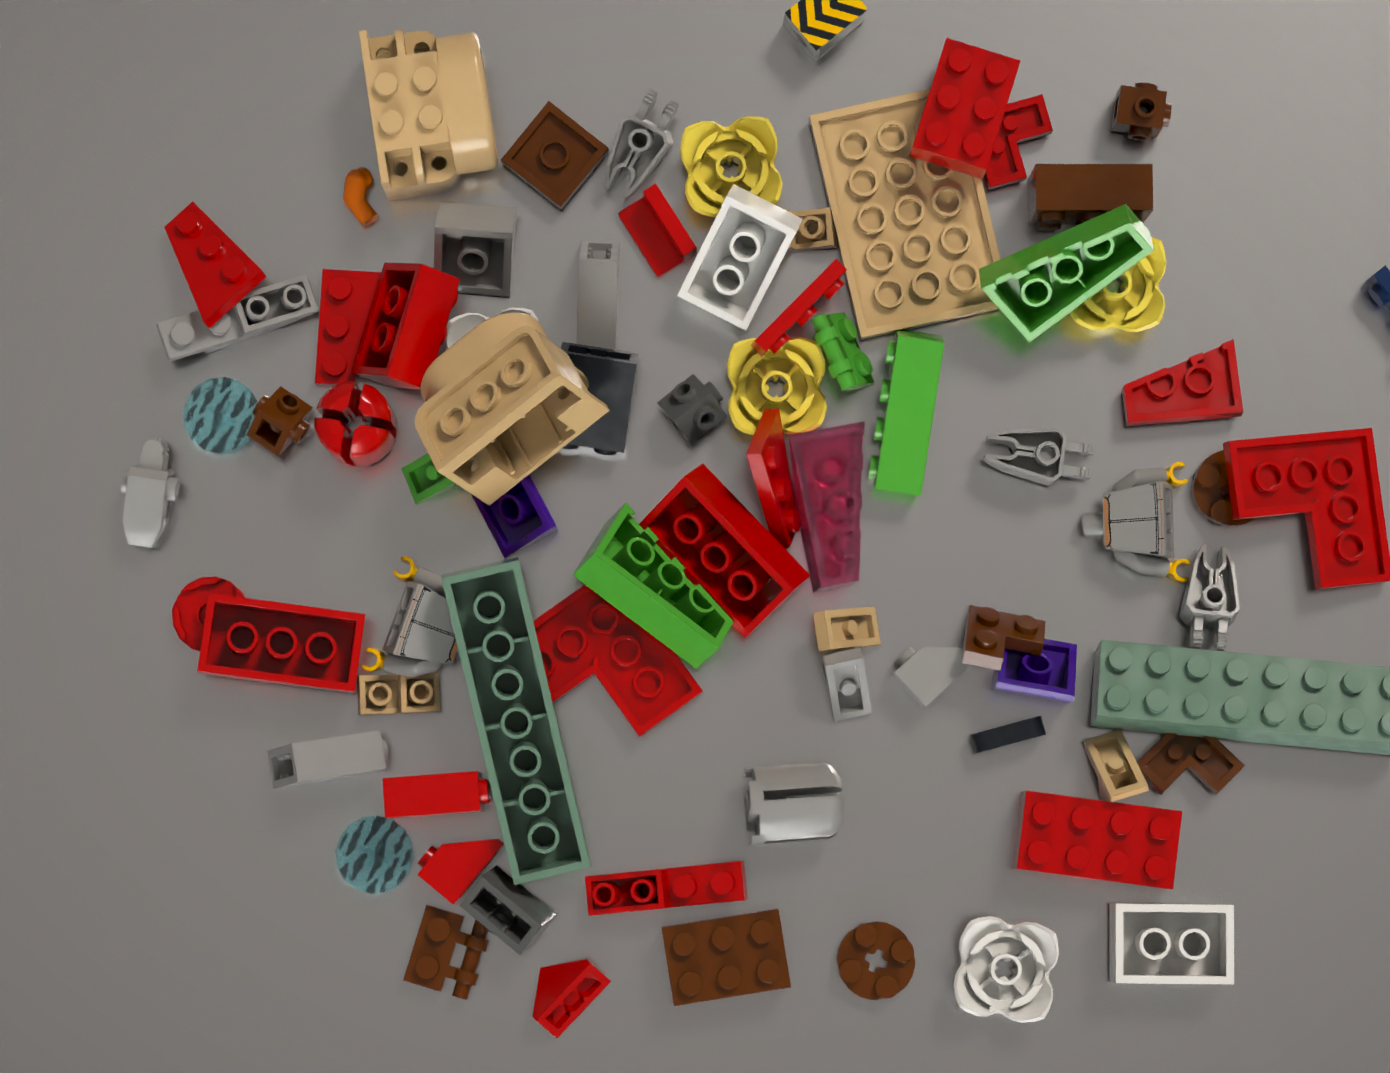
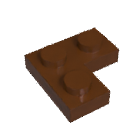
(992, 631)
(1201, 755)

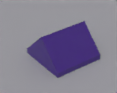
(518, 518)
(1039, 677)

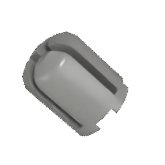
(793, 803)

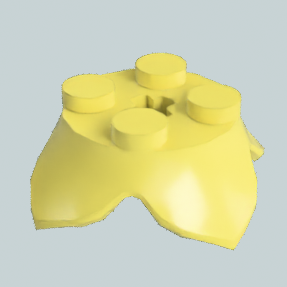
(708, 146)
(1139, 304)
(798, 365)

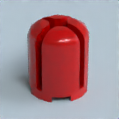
(369, 441)

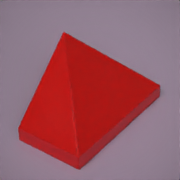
(565, 993)

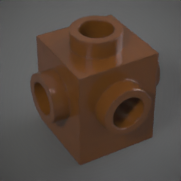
(1130, 118)
(279, 421)

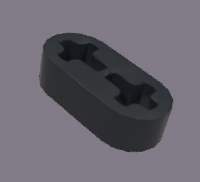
(1008, 734)

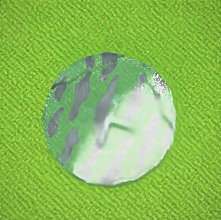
(220, 415)
(374, 854)

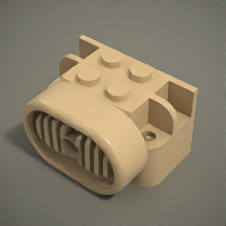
(428, 110)
(502, 405)

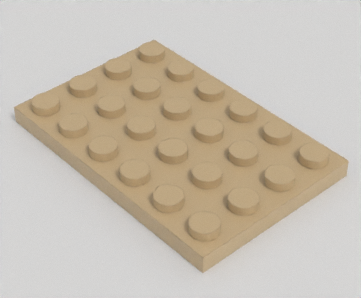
(901, 223)

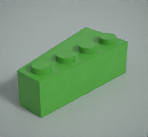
(1065, 270)
(908, 411)
(652, 589)

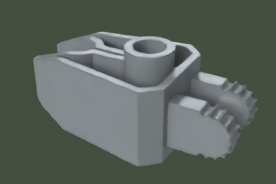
(640, 144)
(1038, 454)
(148, 494)
(1210, 598)

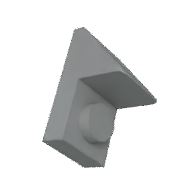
(847, 684)

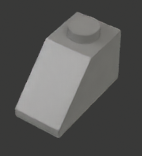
(929, 671)

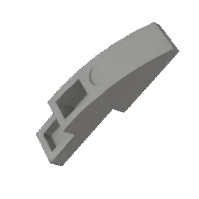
(254, 315)

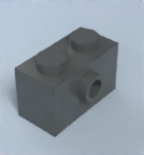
(507, 910)

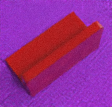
(657, 231)

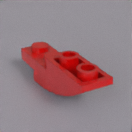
(666, 888)

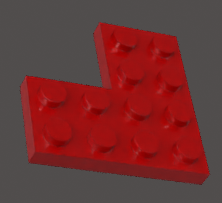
(1330, 481)
(637, 670)

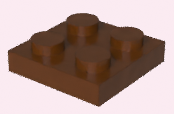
(554, 155)

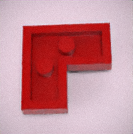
(1021, 122)

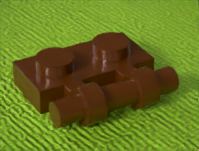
(435, 947)

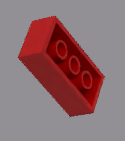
(725, 549)
(281, 643)
(1097, 839)

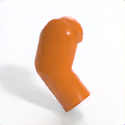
(354, 195)

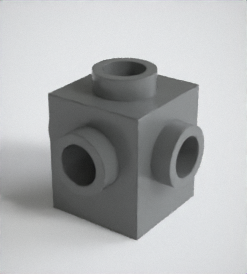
(693, 408)

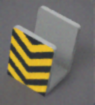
(823, 23)

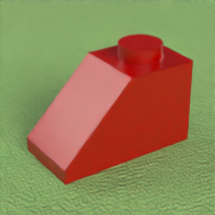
(457, 866)

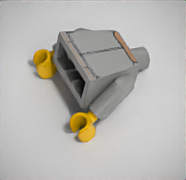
(1140, 521)
(421, 628)

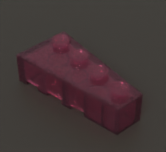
(828, 496)

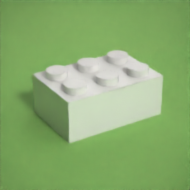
(739, 257)
(1171, 943)

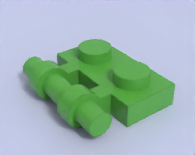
(839, 342)

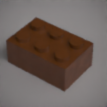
(1083, 191)
(726, 957)

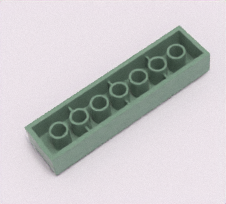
(1241, 697)
(515, 720)

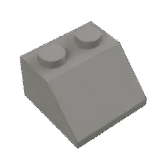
(476, 246)

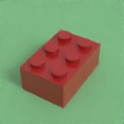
(964, 108)
(405, 324)

